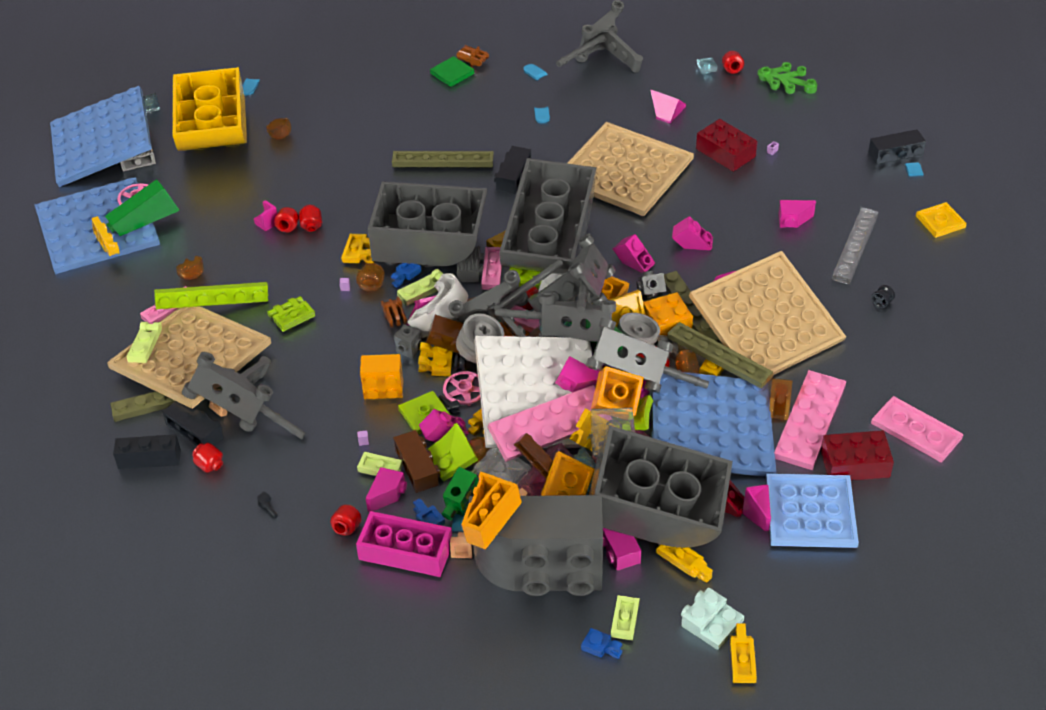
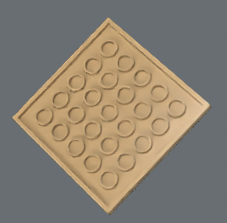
(631, 167)
(768, 314)
(181, 341)

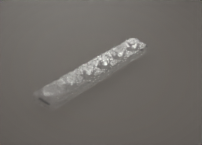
(855, 246)

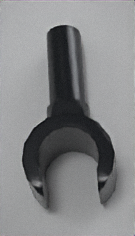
(451, 406)
(263, 502)

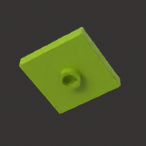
(419, 408)

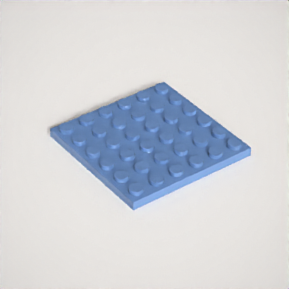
(100, 136)
(69, 227)
(724, 420)

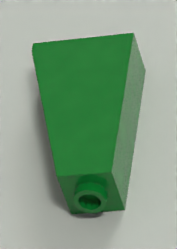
(141, 209)

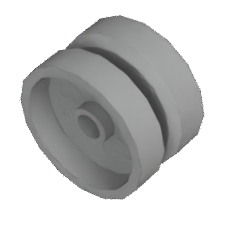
(476, 326)
(639, 327)

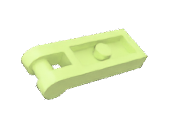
(419, 289)
(144, 342)

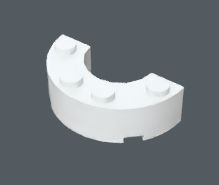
(449, 290)

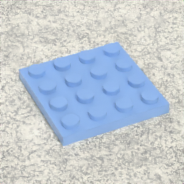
(812, 510)

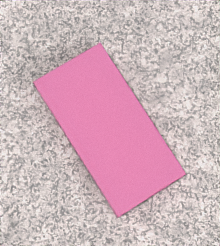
(917, 429)

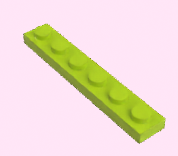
(211, 295)

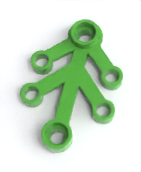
(786, 79)

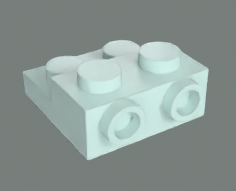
(711, 618)

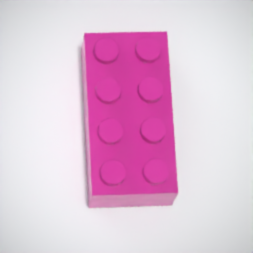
(404, 543)

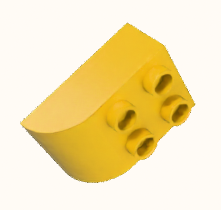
(208, 109)

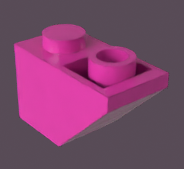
(691, 235)
(634, 254)
(438, 424)
(621, 549)

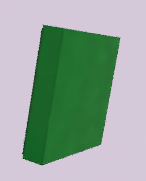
(452, 71)

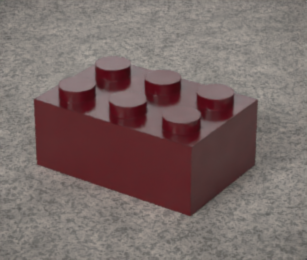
(726, 144)
(858, 455)

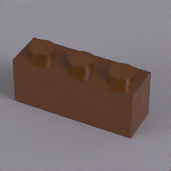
(444, 333)
(417, 461)

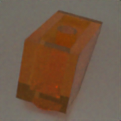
(780, 398)

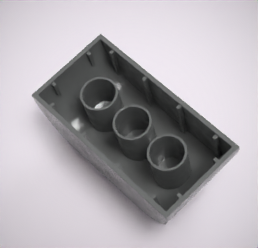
(548, 215)

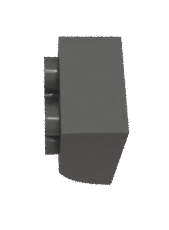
(425, 223)
(660, 489)
(547, 547)

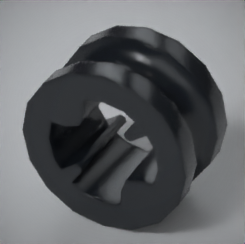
(460, 363)

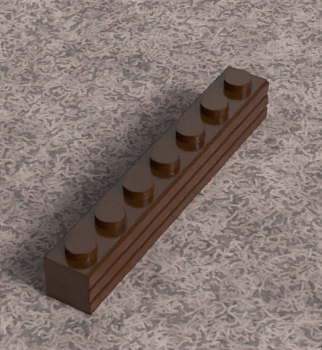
(534, 454)

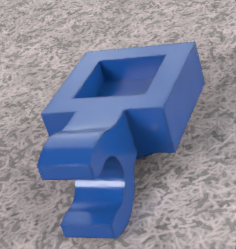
(405, 271)
(426, 514)
(600, 643)

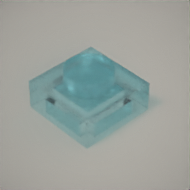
(707, 65)
(151, 102)

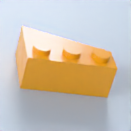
(490, 509)

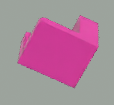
(266, 219)

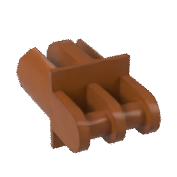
(472, 55)
(393, 309)

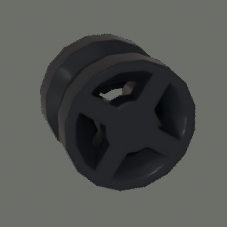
(883, 296)

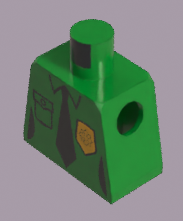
(458, 492)

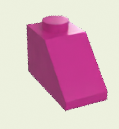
(795, 212)
(576, 376)
(385, 489)

